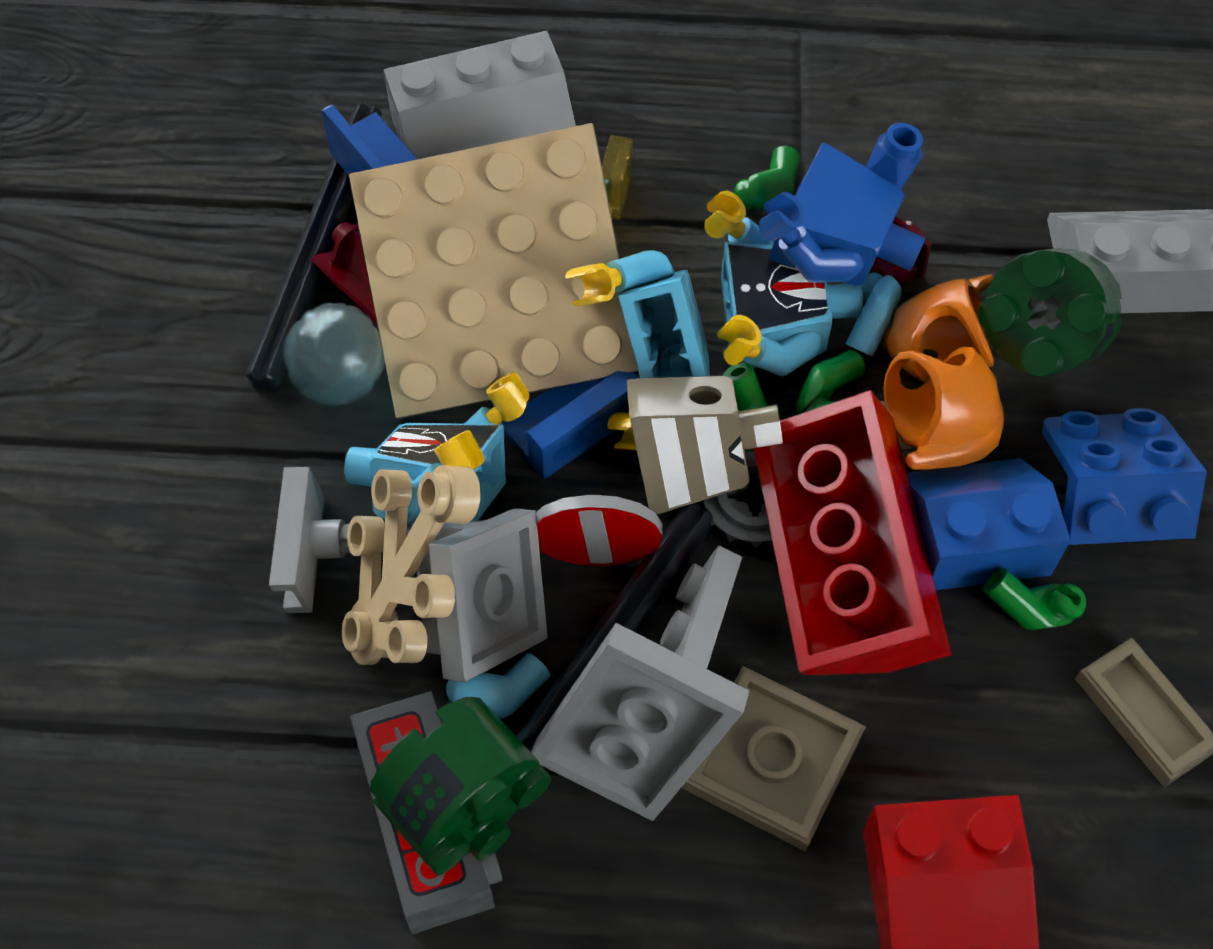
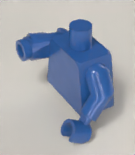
(847, 212)

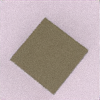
(778, 761)

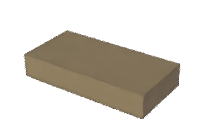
(1147, 711)

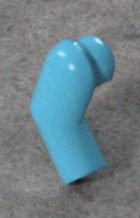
(881, 300)
(501, 692)

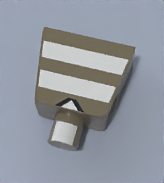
(694, 437)

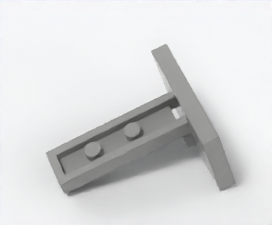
(648, 709)

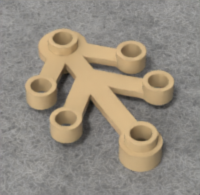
(372, 625)

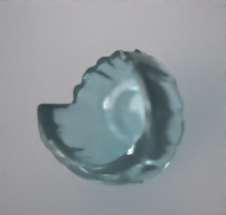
(334, 354)

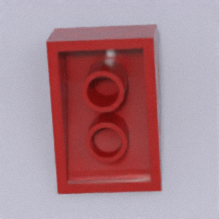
(952, 874)

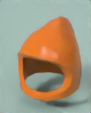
(939, 321)
(952, 415)

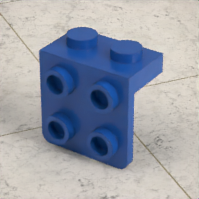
(1126, 477)

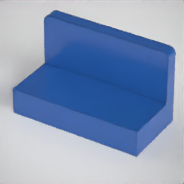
(364, 144)
(567, 421)

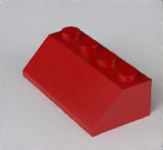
(850, 542)

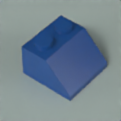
(988, 521)

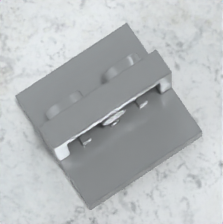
(496, 593)

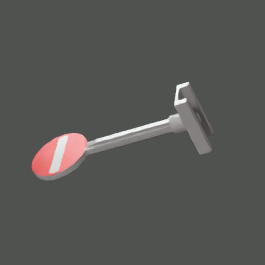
(572, 530)

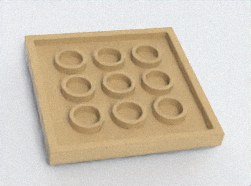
(474, 267)

